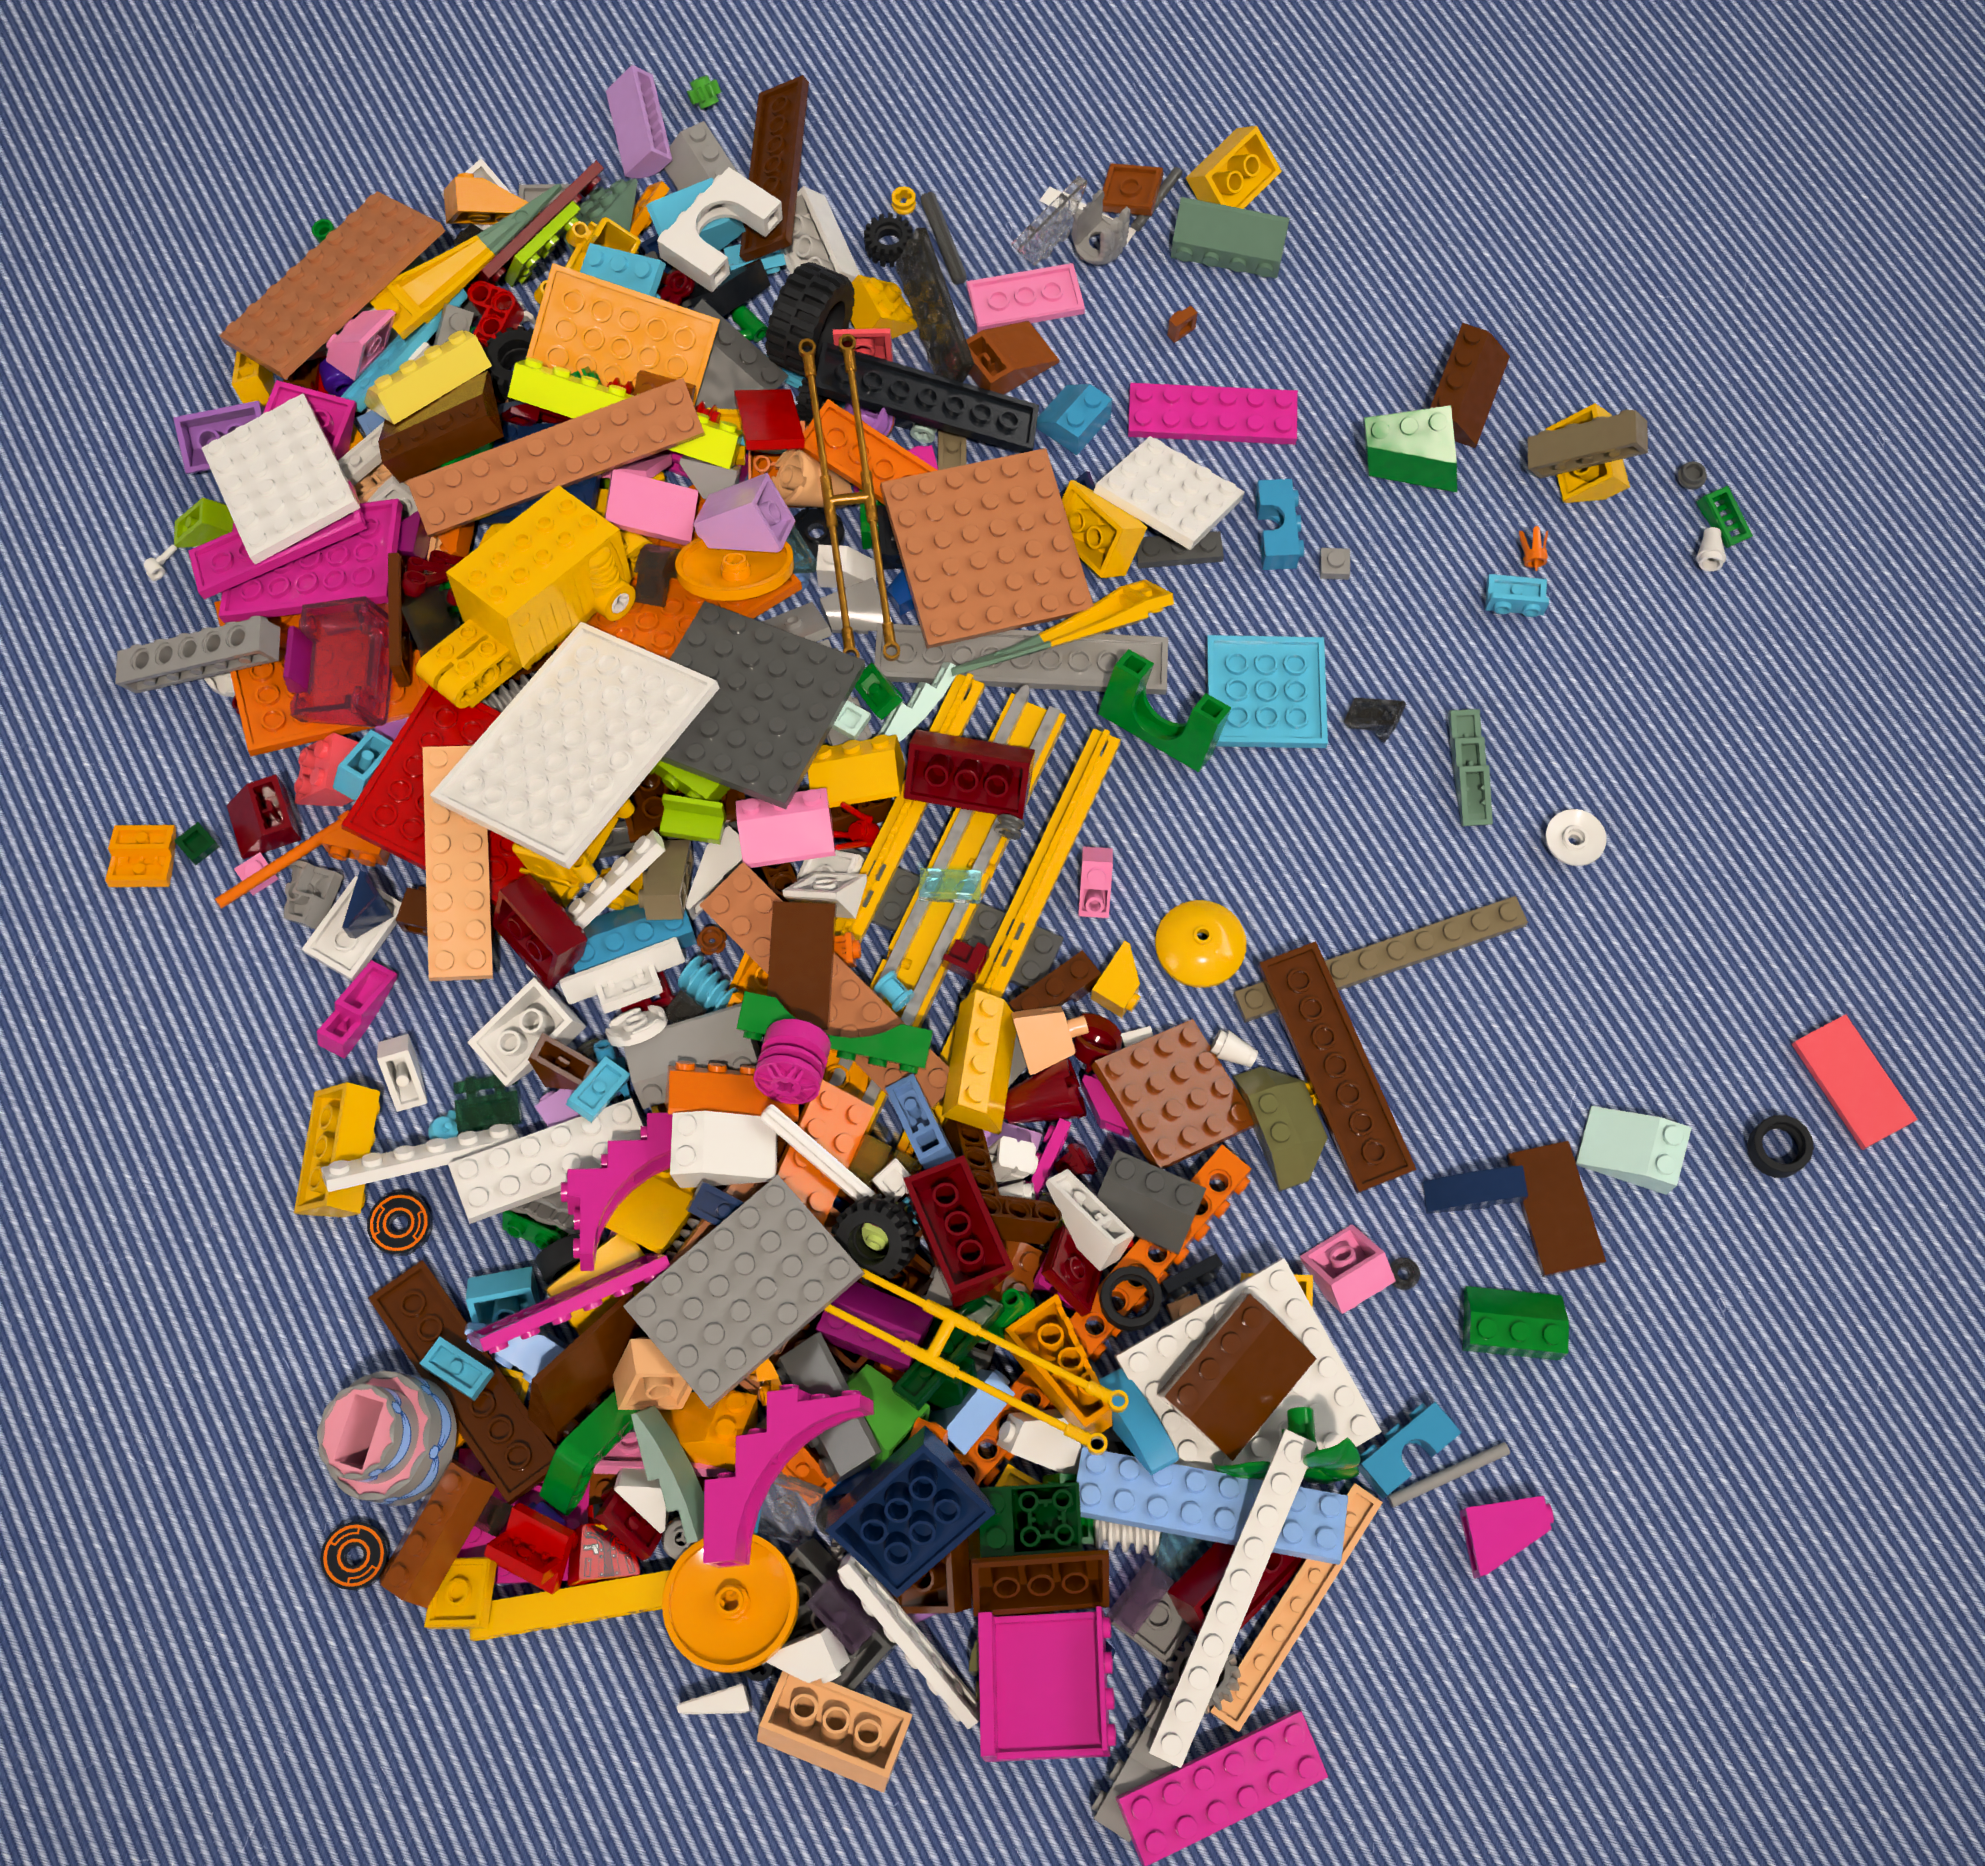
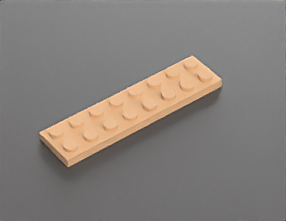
(455, 881)

